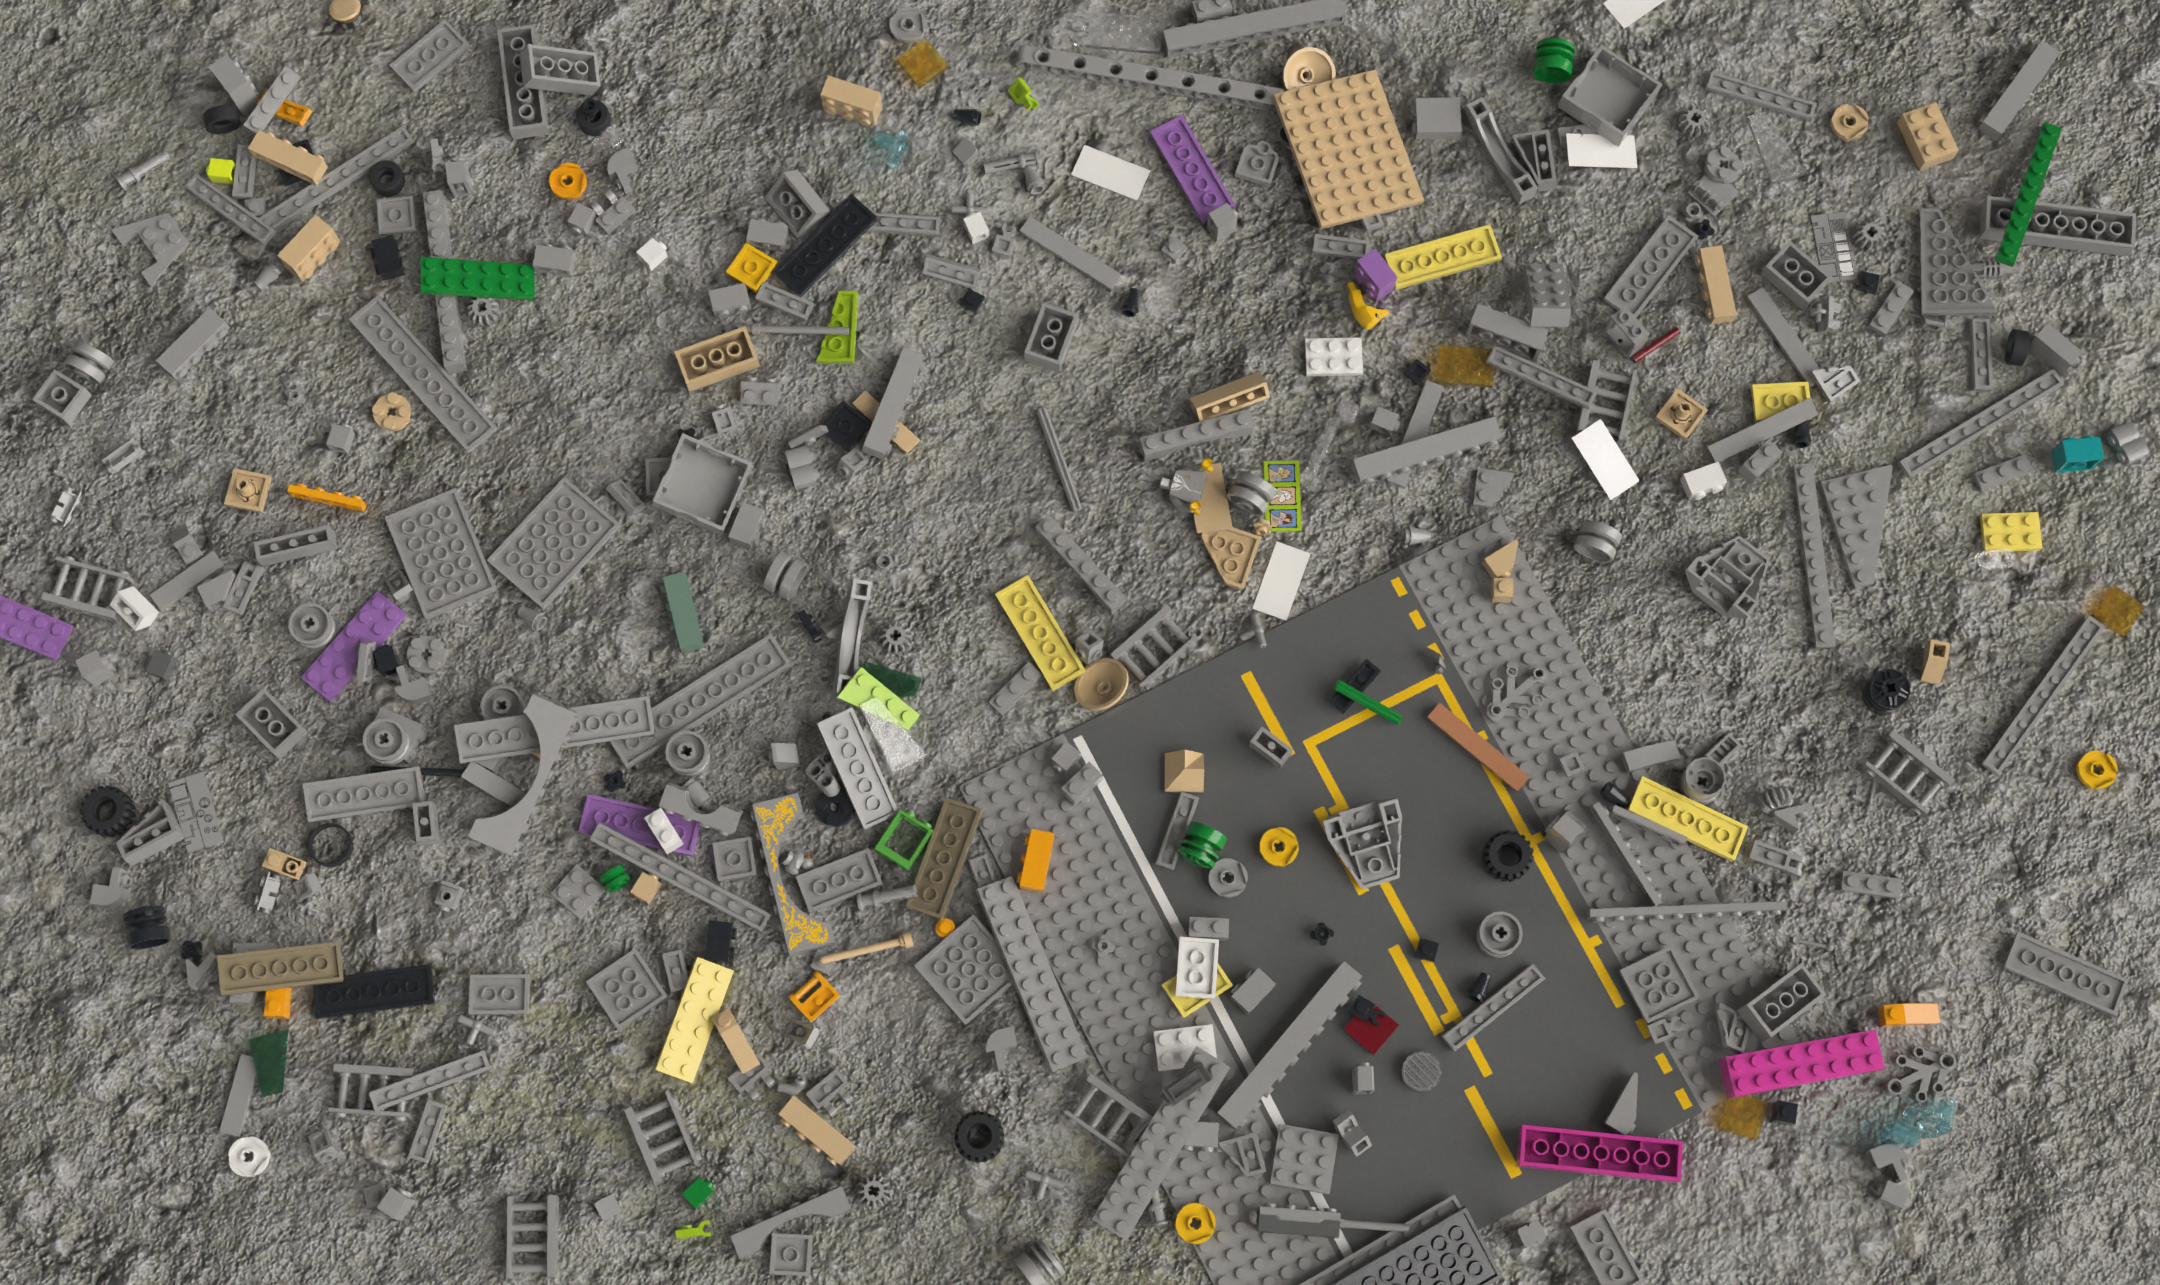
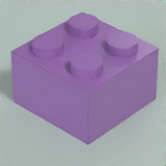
(1375, 275)

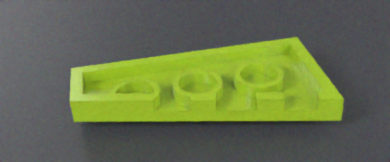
(837, 347)
(864, 686)

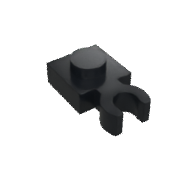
(808, 622)
(1363, 1010)

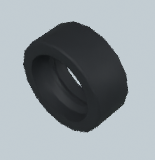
(222, 119)
(2017, 347)

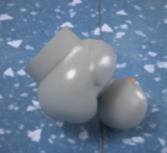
(794, 860)

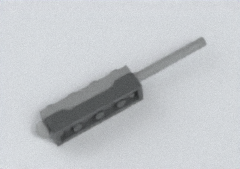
(1311, 1222)

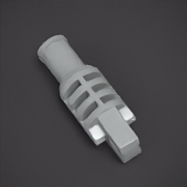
(1995, 269)

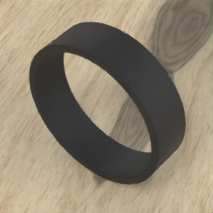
(319, 829)

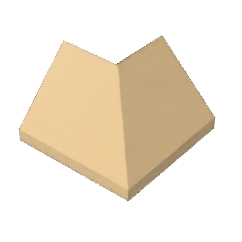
(1184, 771)

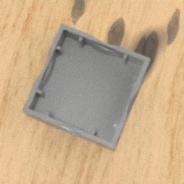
(1610, 95)
(702, 484)

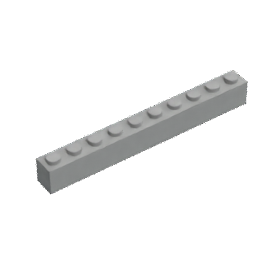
(1252, 26)
(447, 305)
(1289, 1045)

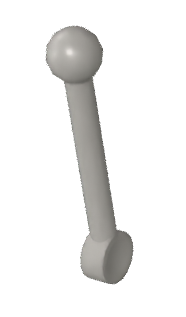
(1869, 807)
(1796, 940)

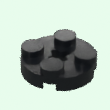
(834, 818)

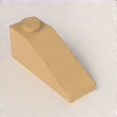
(735, 1040)

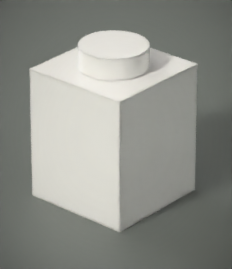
(976, 227)
(652, 253)

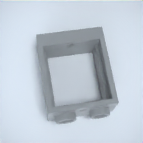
(1632, 339)

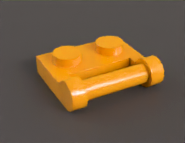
(818, 1001)

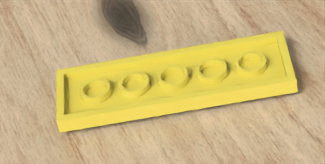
(1444, 256)
(1040, 633)
(1685, 816)
(693, 1020)

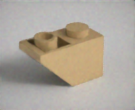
(1934, 661)
(283, 864)

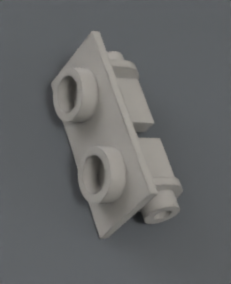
(122, 456)
(62, 515)
(267, 885)

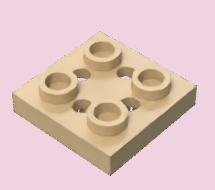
(1685, 408)
(242, 488)

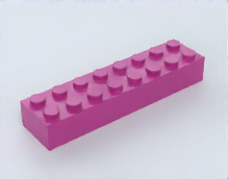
(1801, 1064)
(1599, 1154)

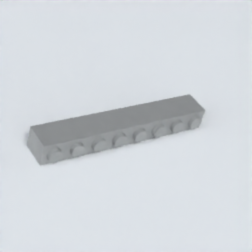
(1426, 450)

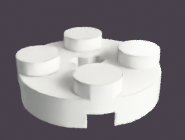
(260, 1156)

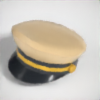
(346, 13)

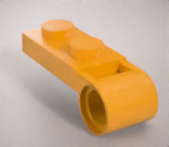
(291, 112)

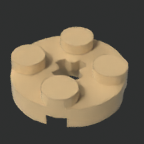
(1846, 131)
(391, 422)

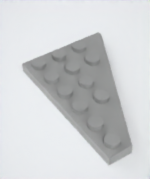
(1947, 277)
(1858, 514)

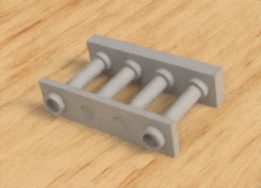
(1597, 373)
(73, 602)
(1149, 629)
(1912, 755)
(365, 1073)
(1112, 1095)
(650, 1153)
(550, 1226)

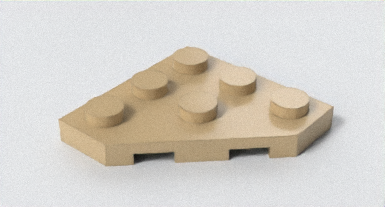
(1232, 554)

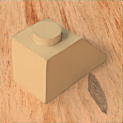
(1502, 561)

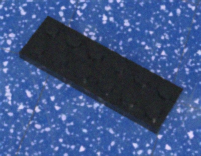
(826, 245)
(375, 992)

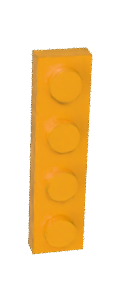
(320, 496)

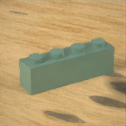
(683, 611)

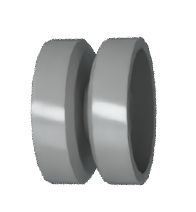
(88, 362)
(1251, 493)
(1597, 541)
(785, 575)
(312, 626)
(500, 697)
(375, 741)
(680, 745)
(1508, 927)

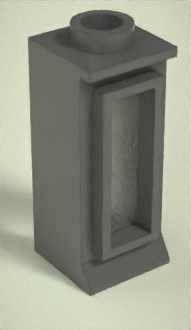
(1186, 1084)

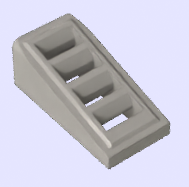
(1731, 741)

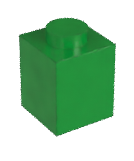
(699, 1192)

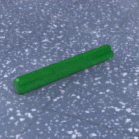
(1368, 702)

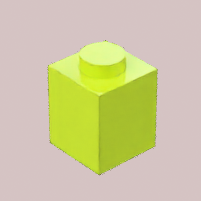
(221, 171)

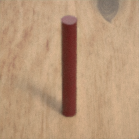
(1656, 344)

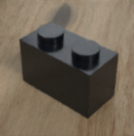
(387, 257)
(719, 942)

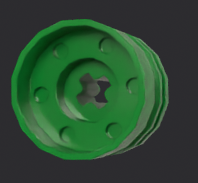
(1554, 60)
(1202, 842)

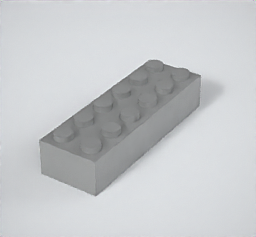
(524, 105)

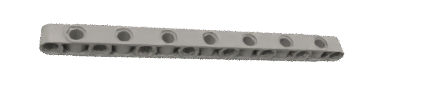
(1136, 76)

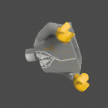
(1188, 486)

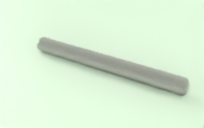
(1059, 459)

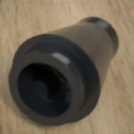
(968, 116)
(1130, 305)
(1802, 435)
(1613, 794)
(1478, 990)

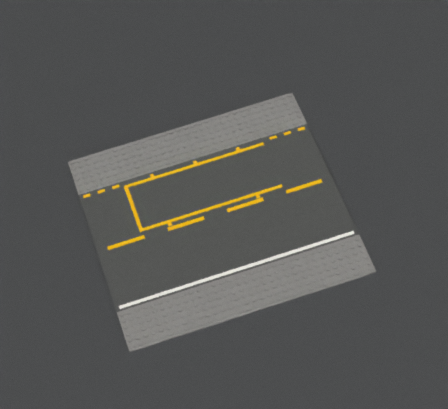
(1540, 1063)

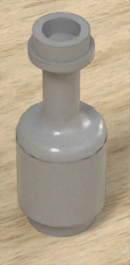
(698, 795)

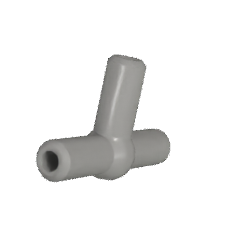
(969, 207)
(1257, 631)
(476, 1026)
(1043, 1180)

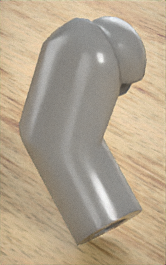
(793, 1088)

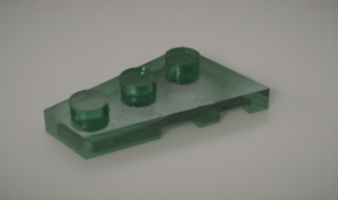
(897, 682)
(270, 1061)

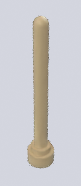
(904, 940)

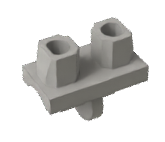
(1824, 315)

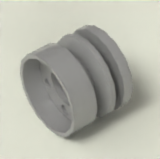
(1702, 771)
(1040, 1265)

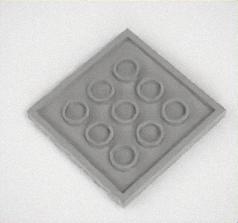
(967, 970)

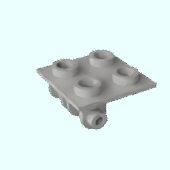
(1712, 194)

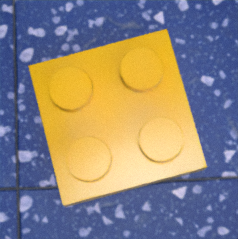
(751, 267)

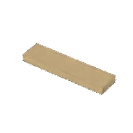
(869, 406)

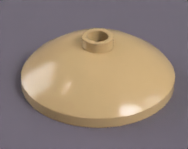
(1309, 60)
(1101, 676)

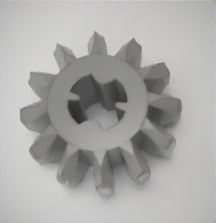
(1696, 115)
(1872, 230)
(477, 313)
(889, 634)
(1775, 799)
(876, 1184)

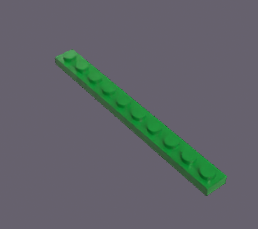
(2028, 194)

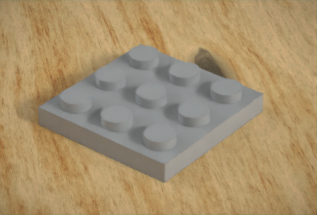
(1659, 984)
(627, 989)
(1304, 1159)

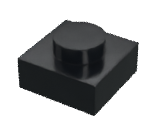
(1868, 282)
(972, 301)
(1417, 372)
(1426, 950)

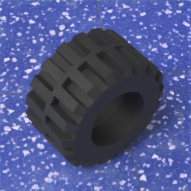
(97, 800)
(1514, 841)
(991, 1149)

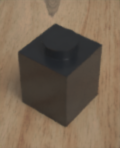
(386, 660)
(1784, 1113)

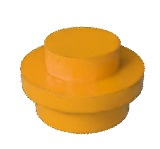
(944, 927)

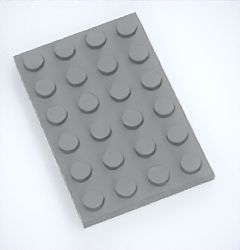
(553, 543)
(441, 553)

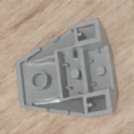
(1729, 577)
(1368, 840)

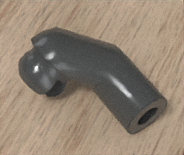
(1440, 665)

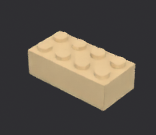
(717, 359)

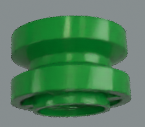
(614, 879)

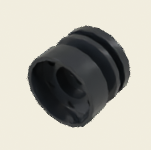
(1876, 695)
(146, 928)

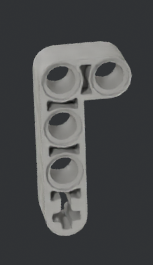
(823, 770)

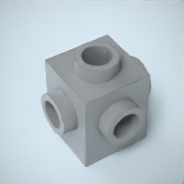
(1088, 647)

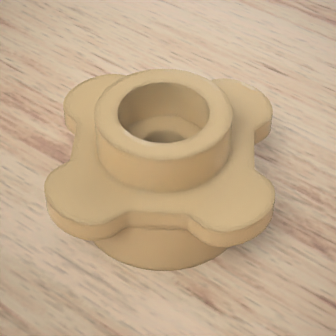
(1262, 527)

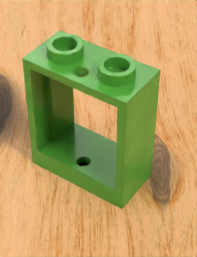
(892, 856)

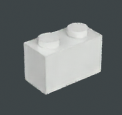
(1703, 480)
(134, 608)
(663, 830)

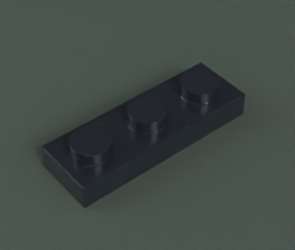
(1359, 680)

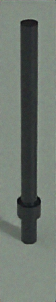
(424, 771)

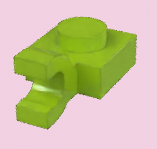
(1020, 93)
(687, 1231)

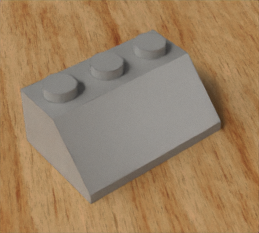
(797, 203)

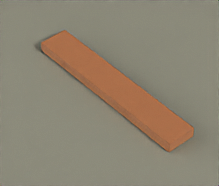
(1478, 747)

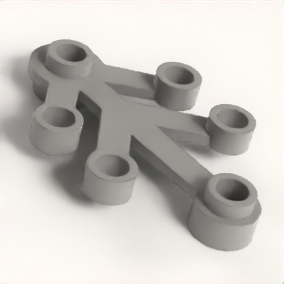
(1513, 695)
(1924, 1072)

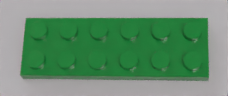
(477, 279)

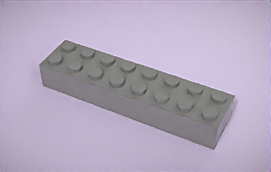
(2063, 226)

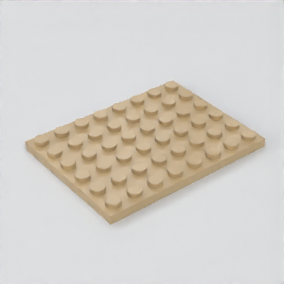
(1348, 149)

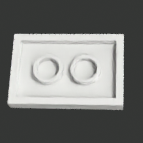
(1333, 357)
(1197, 968)
(1176, 1045)

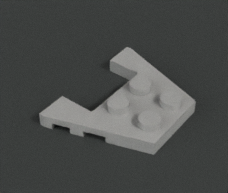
(162, 239)

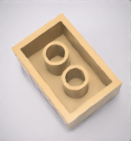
(851, 101)
(1927, 136)
(309, 248)

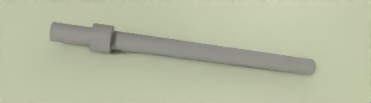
(757, 329)

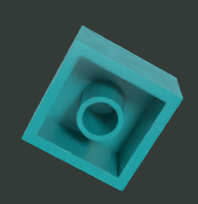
(2077, 454)

